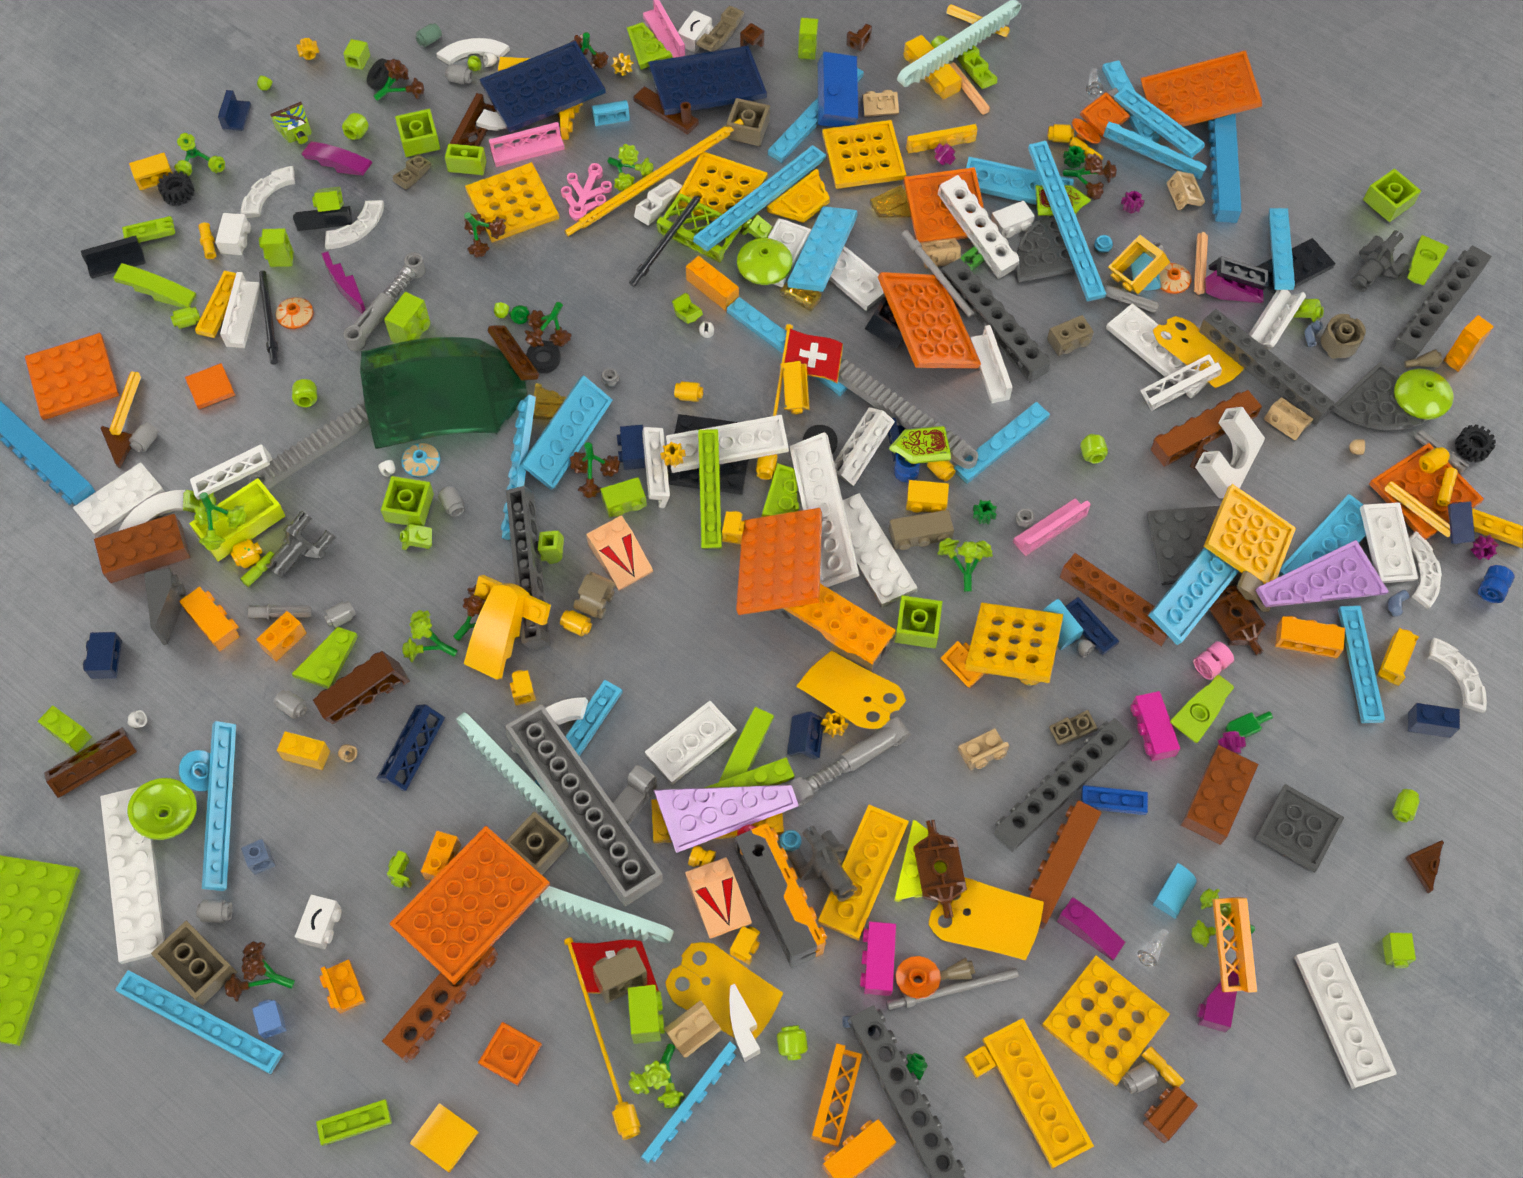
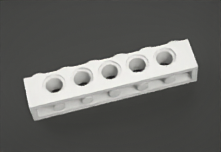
(999, 265)

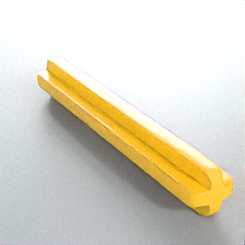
(972, 18)
(125, 403)
(1418, 508)

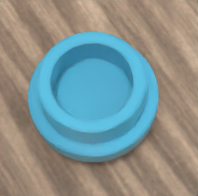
(1103, 244)
(790, 840)

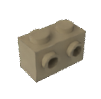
(1070, 335)

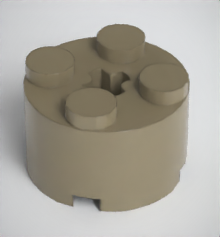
(1342, 336)
(594, 594)

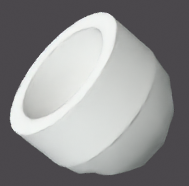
(489, 59)
(706, 334)
(387, 468)
(137, 715)

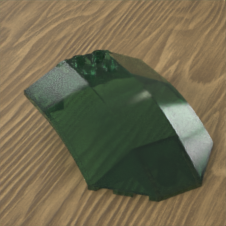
(437, 389)

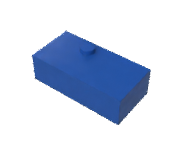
(837, 90)

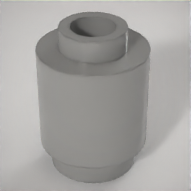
(458, 74)
(143, 437)
(451, 501)
(339, 614)
(290, 704)
(214, 911)
(1140, 1078)

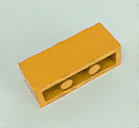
(711, 282)
(1468, 343)
(210, 618)
(1310, 636)
(859, 1151)

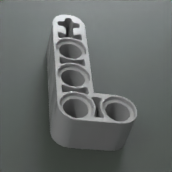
(636, 794)

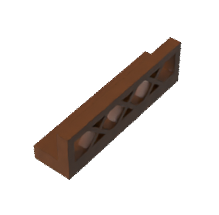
(467, 126)
(89, 762)

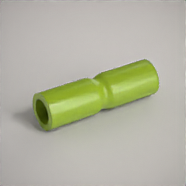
(257, 570)

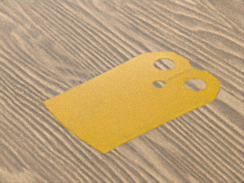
(1196, 348)
(843, 688)
(997, 920)
(723, 972)

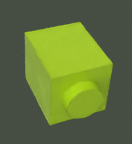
(356, 54)
(1399, 949)

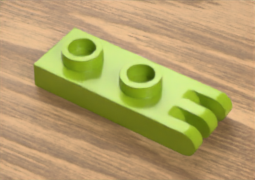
(150, 229)

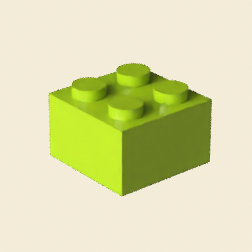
(417, 132)
(1391, 195)
(407, 319)
(407, 501)
(918, 621)
(644, 1014)

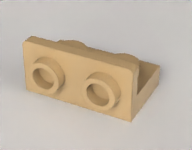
(880, 103)
(1185, 190)
(942, 251)
(1288, 418)
(983, 749)
(692, 1029)

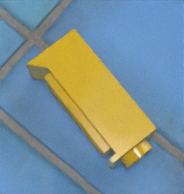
(795, 387)
(1397, 656)

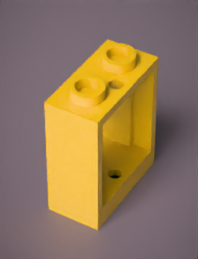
(1129, 255)

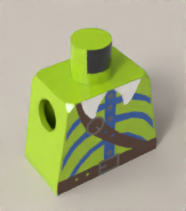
(292, 123)

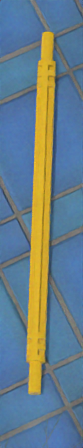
(651, 179)

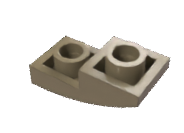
(414, 170)
(1247, 585)
(1073, 728)

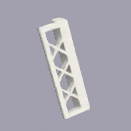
(240, 312)
(1276, 317)
(992, 366)
(1182, 386)
(864, 446)
(655, 466)
(231, 471)

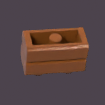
(1169, 1114)

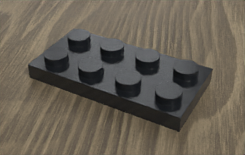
(1308, 263)

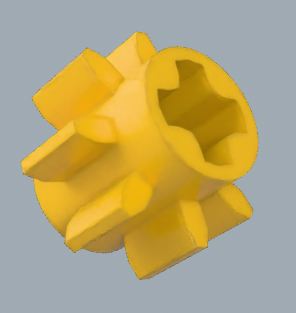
(307, 48)
(617, 64)
(673, 454)
(834, 724)

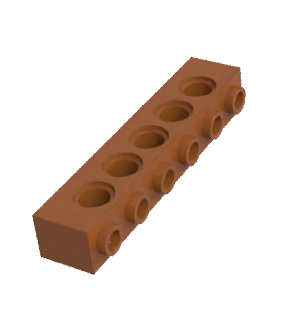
(1112, 596)
(427, 1002)

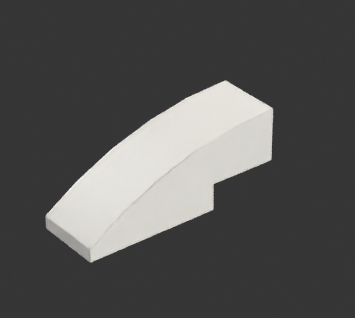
(657, 201)
(742, 1025)

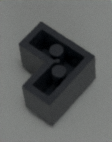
(884, 325)

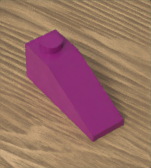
(1230, 290)
(1090, 928)
(1218, 1007)

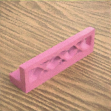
(664, 30)
(526, 147)
(1051, 526)

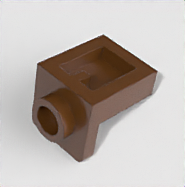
(859, 40)

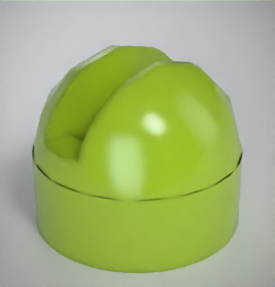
(474, 63)
(264, 83)
(501, 310)

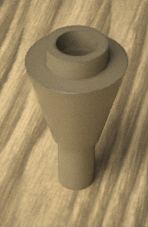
(1429, 359)
(961, 970)

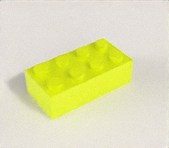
(261, 513)

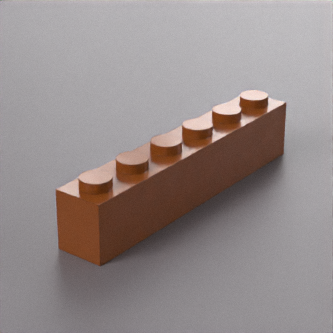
(1187, 437)
(1063, 857)

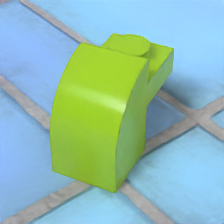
(551, 546)

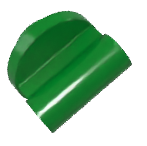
(519, 314)
(916, 1064)

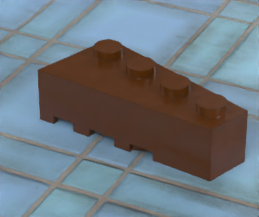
(360, 687)

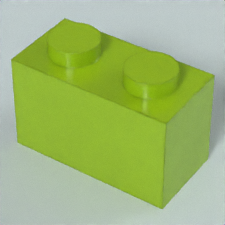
(808, 38)
(465, 159)
(328, 199)
(276, 247)
(623, 497)
(64, 729)

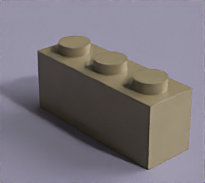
(920, 530)

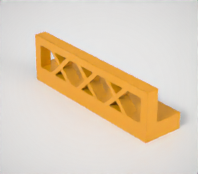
(1243, 944)
(828, 1092)

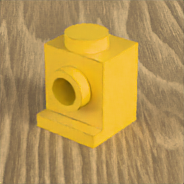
(733, 527)
(522, 687)
(745, 944)

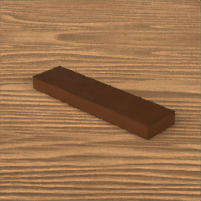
(513, 352)

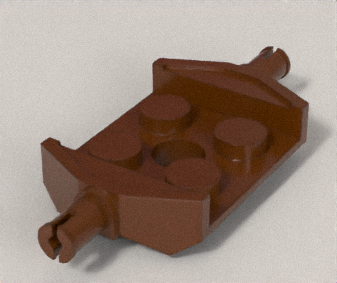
(1242, 629)
(940, 886)

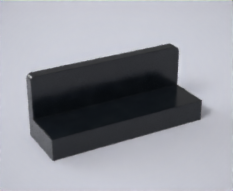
(317, 220)
(109, 256)
(1240, 272)

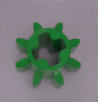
(1074, 157)
(984, 512)

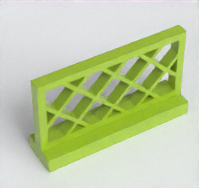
(687, 236)

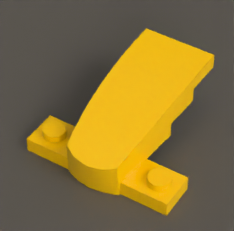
(500, 624)

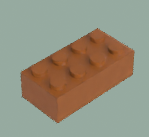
(142, 548)
(1219, 795)

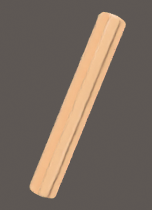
(971, 92)
(1200, 263)

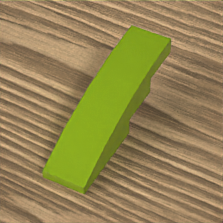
(977, 67)
(154, 285)
(748, 744)

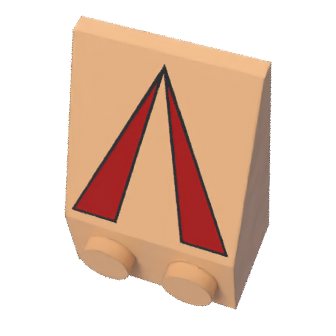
(619, 552)
(718, 897)

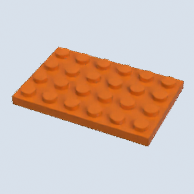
(1204, 89)
(928, 321)
(780, 561)
(469, 904)

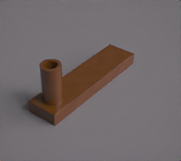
(683, 121)

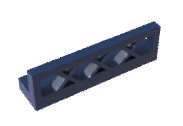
(404, 743)

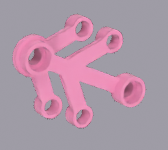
(580, 209)

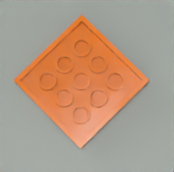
(928, 212)
(71, 376)
(1424, 488)

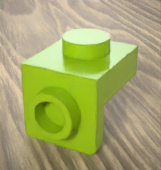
(757, 227)
(686, 309)
(1310, 309)
(191, 501)
(416, 536)
(397, 868)

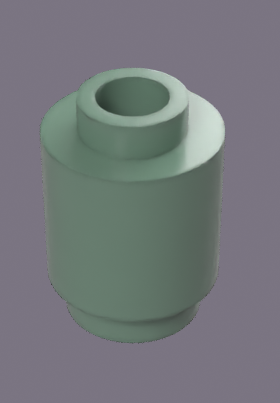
(428, 35)

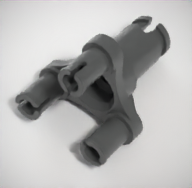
(1379, 261)
(296, 545)
(824, 863)

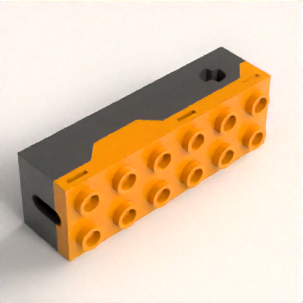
(842, 628)
(779, 894)

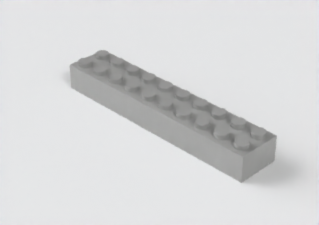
(584, 805)

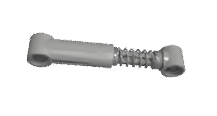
(358, 333)
(890, 735)

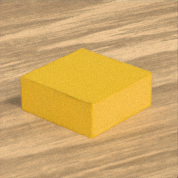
(980, 1062)

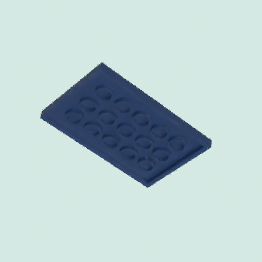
(707, 79)
(542, 86)

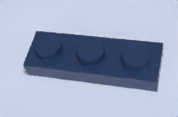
(1092, 627)

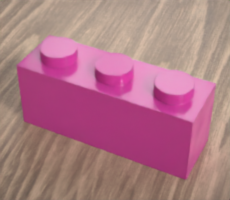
(1155, 726)
(878, 958)

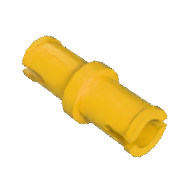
(207, 240)

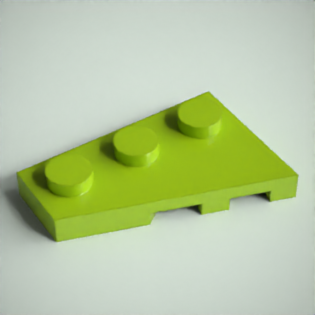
(646, 46)
(782, 492)
(327, 659)

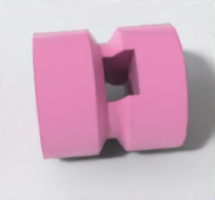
(1213, 660)

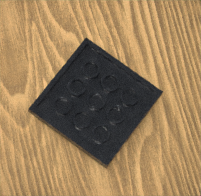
(731, 474)

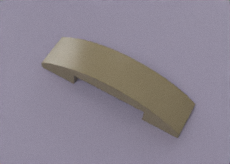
(722, 31)

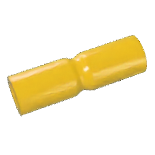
(1077, 142)
(1447, 486)
(1162, 1067)

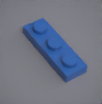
(1115, 800)

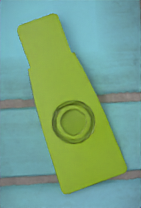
(1425, 259)
(1202, 709)

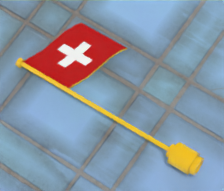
(822, 361)
(584, 958)

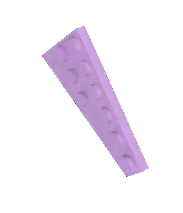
(1334, 576)
(707, 813)

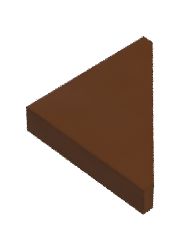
(118, 445)
(1426, 864)

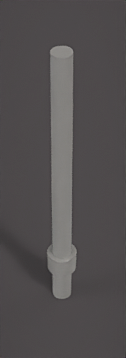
(916, 246)
(954, 988)

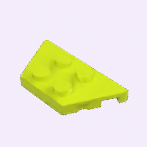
(909, 880)

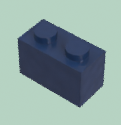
(632, 447)
(102, 655)
(1433, 720)

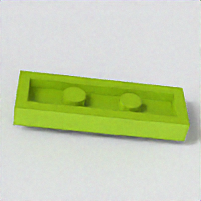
(354, 1122)

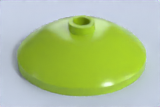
(764, 268)
(1423, 394)
(160, 797)

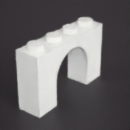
(1246, 443)

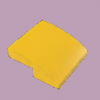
(444, 1137)

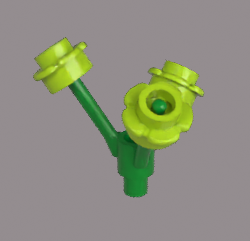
(187, 143)

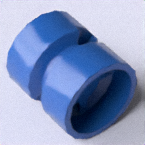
(904, 470)
(1496, 584)

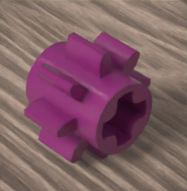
(944, 154)
(1132, 202)
(1484, 547)
(1232, 742)

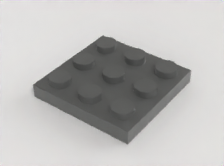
(1299, 828)

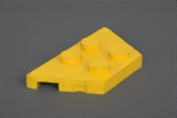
(802, 199)

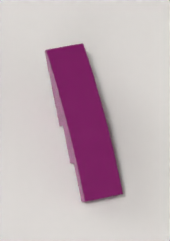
(336, 157)
(346, 285)

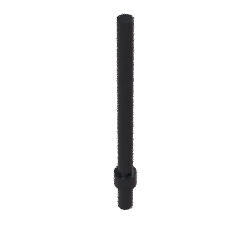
(643, 269)
(271, 345)

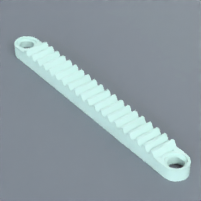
(959, 43)
(518, 777)
(605, 915)

